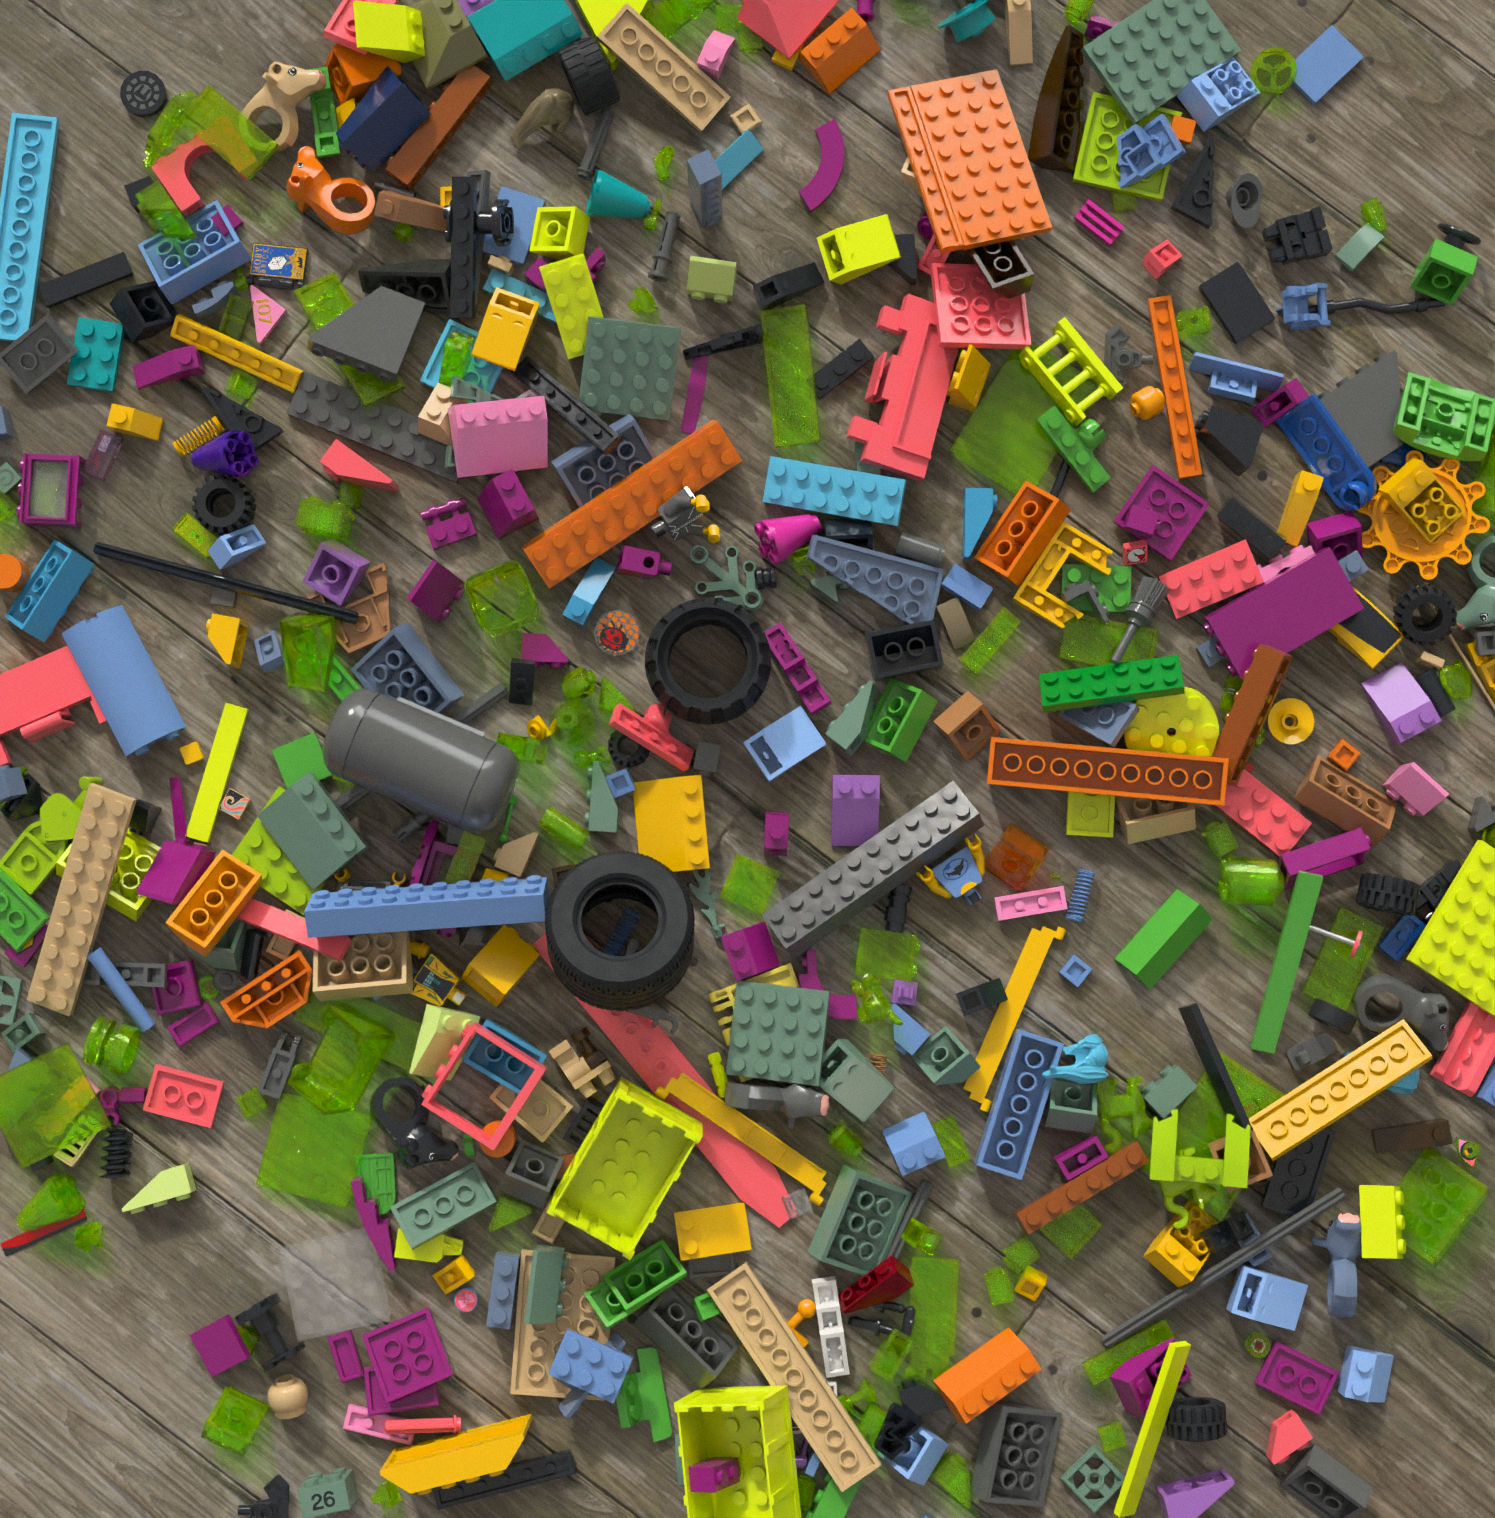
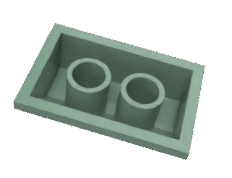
(546, 1284)

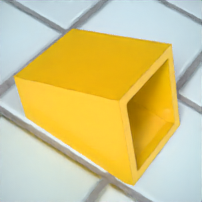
(500, 965)

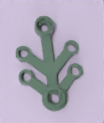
(729, 581)

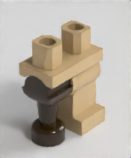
(585, 1068)

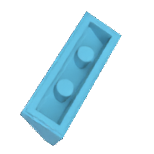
(738, 157)

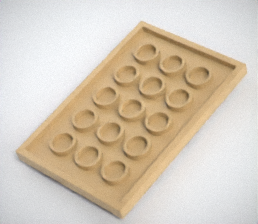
(538, 1343)

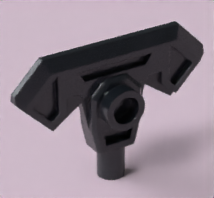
(275, 1507)

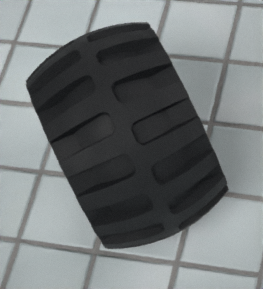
(701, 613)

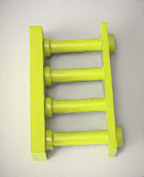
(1088, 360)

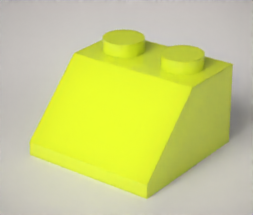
(559, 232)

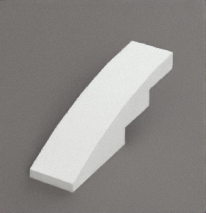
(830, 1326)

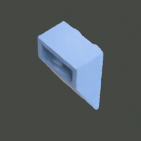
(1218, 93)
(784, 743)
(1266, 1297)

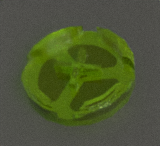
(1273, 70)

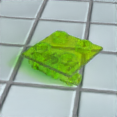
(749, 884)

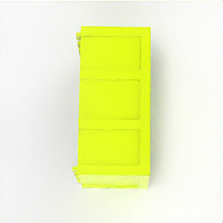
(625, 1167)
(746, 1425)

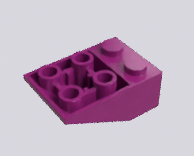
(1138, 1376)

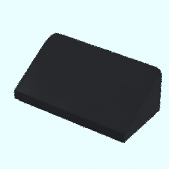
(252, 954)

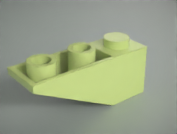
(168, 1184)

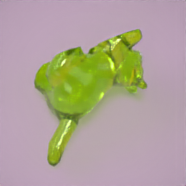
(875, 1003)

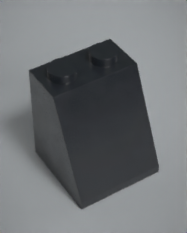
(1229, 437)

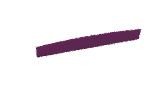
(694, 394)
(178, 808)

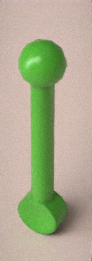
(503, 837)

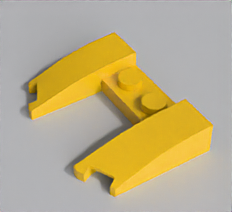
(1065, 543)

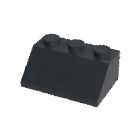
(904, 650)

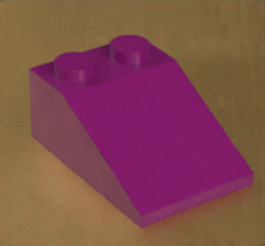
(436, 592)

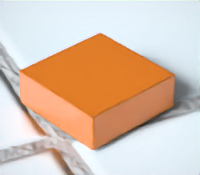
(1183, 128)
(1343, 755)

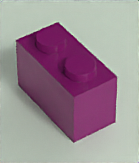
(1080, 1157)
(714, 1474)

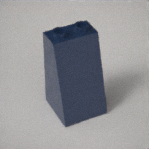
(382, 120)

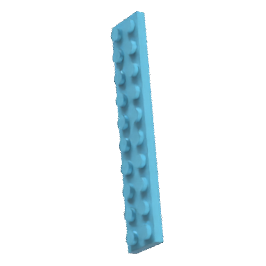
(24, 217)

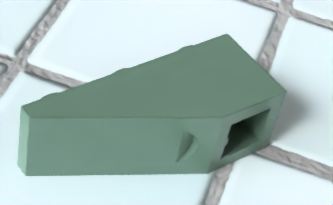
(853, 724)
(603, 807)

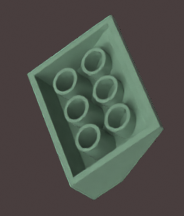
(313, 830)
(859, 1221)

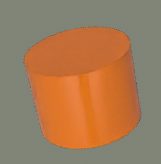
(13, 573)
(506, 1143)

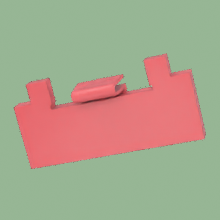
(913, 392)
(39, 697)

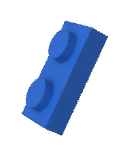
(1401, 936)

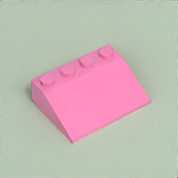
(499, 436)

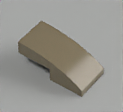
(955, 623)

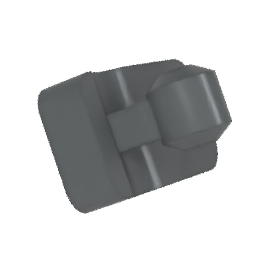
(1310, 1051)

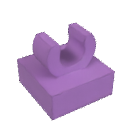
(904, 992)

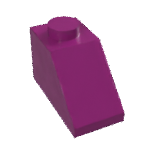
(1280, 402)

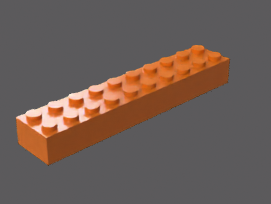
(630, 503)
(1108, 771)

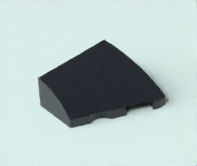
(896, 1429)

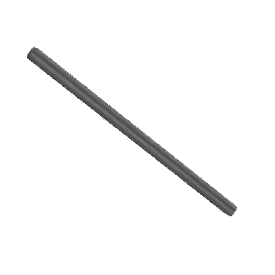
(1223, 1267)

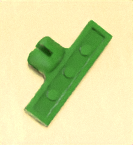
(1076, 446)

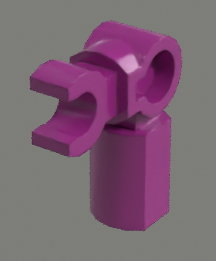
(112, 1095)

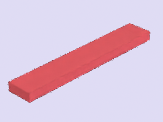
(292, 929)

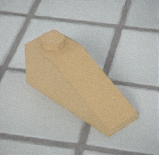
(1019, 31)

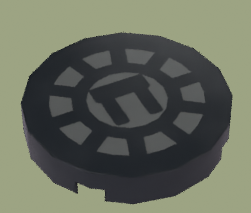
(143, 93)

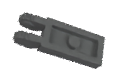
(279, 1067)

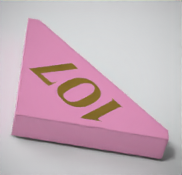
(266, 314)

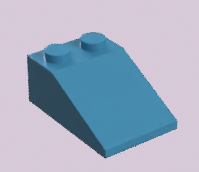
(498, 1063)

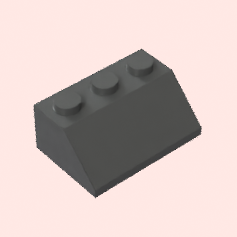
(1326, 1485)

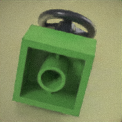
(1446, 266)

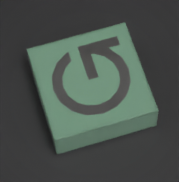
(8, 478)

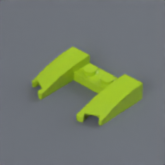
(1168, 1166)

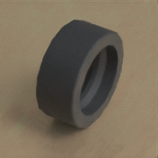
(1332, 1016)

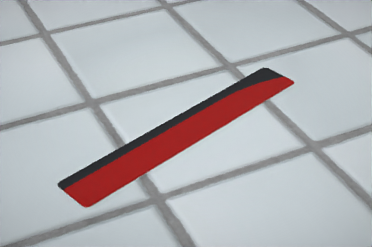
(32, 1237)

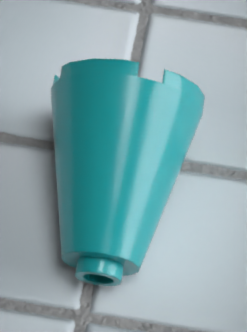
(615, 199)

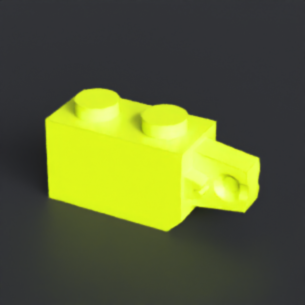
(430, 1251)

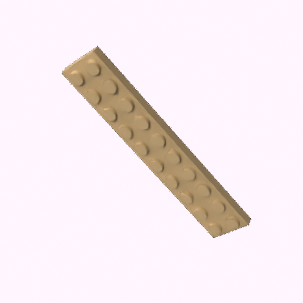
(81, 899)
(786, 1362)

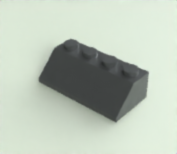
(693, 1345)

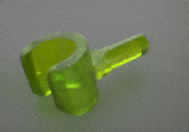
(650, 222)
(241, 281)

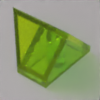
(611, 697)

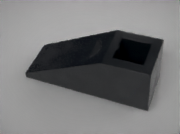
(787, 286)

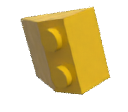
(712, 1231)

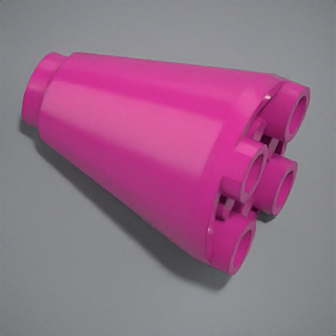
(785, 535)

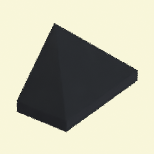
(26, 805)

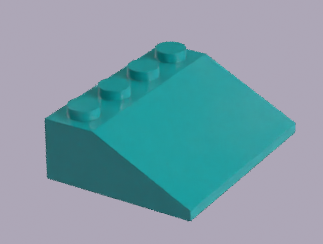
(523, 32)

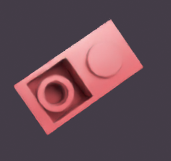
(1286, 1436)

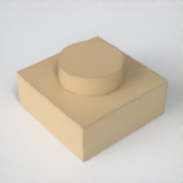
(501, 264)

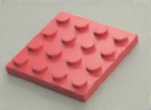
(975, 314)

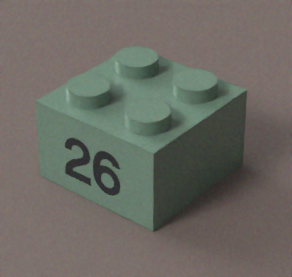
(327, 1493)

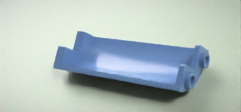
(124, 681)

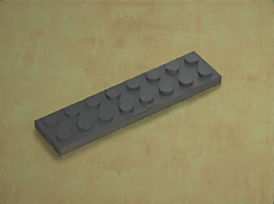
(375, 427)

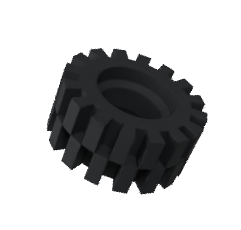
(622, 759)

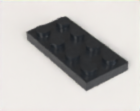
(1298, 1175)

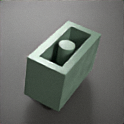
(1168, 1090)

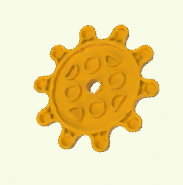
(1405, 543)

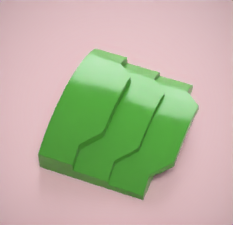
(1444, 419)

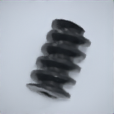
(116, 1153)

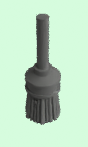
(1140, 612)

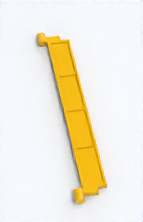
(1009, 1012)
(747, 1132)

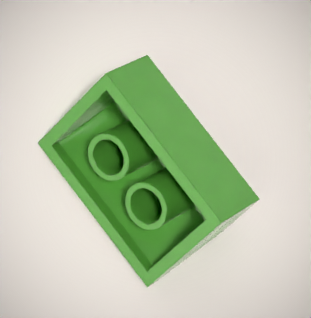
(899, 719)

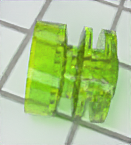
(109, 1045)

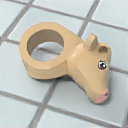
(283, 91)

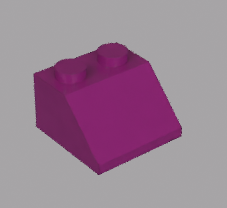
(1338, 532)
(750, 951)

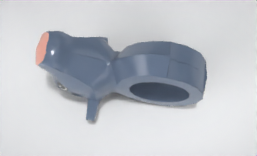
(1344, 1246)

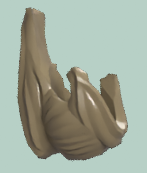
(549, 108)

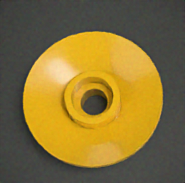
(1301, 718)

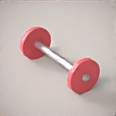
(1355, 943)

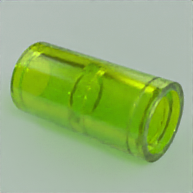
(563, 828)

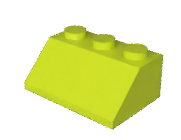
(1382, 1222)

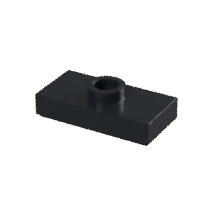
(521, 681)

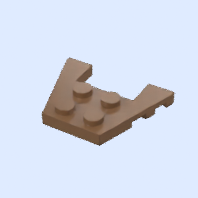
(373, 611)

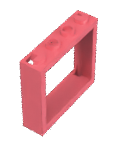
(444, 1071)

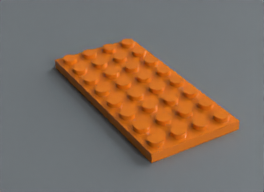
(981, 159)

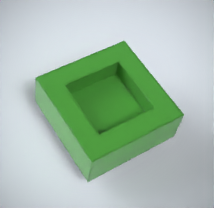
(705, 1307)

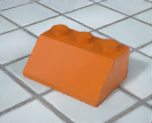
(839, 51)

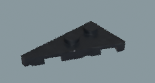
(1196, 196)
(726, 342)
(242, 419)

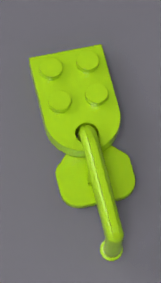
(33, 855)

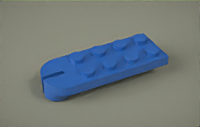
(1329, 454)

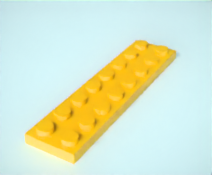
(1339, 1089)

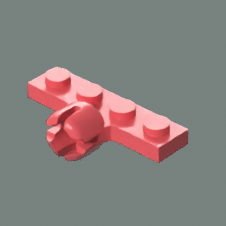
(652, 733)

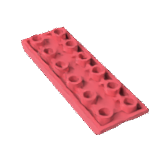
(1468, 1052)

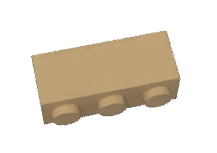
(1152, 818)

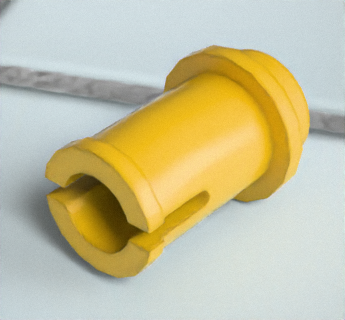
(419, 949)

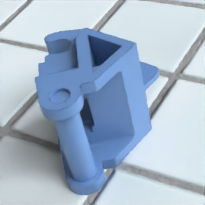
(1296, 307)

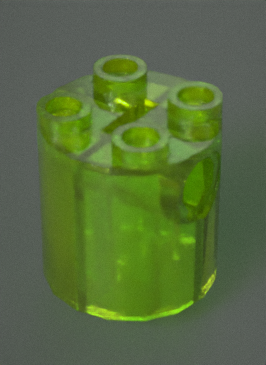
(1249, 880)

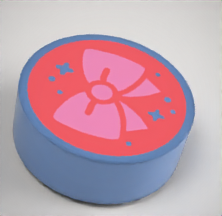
(466, 1299)

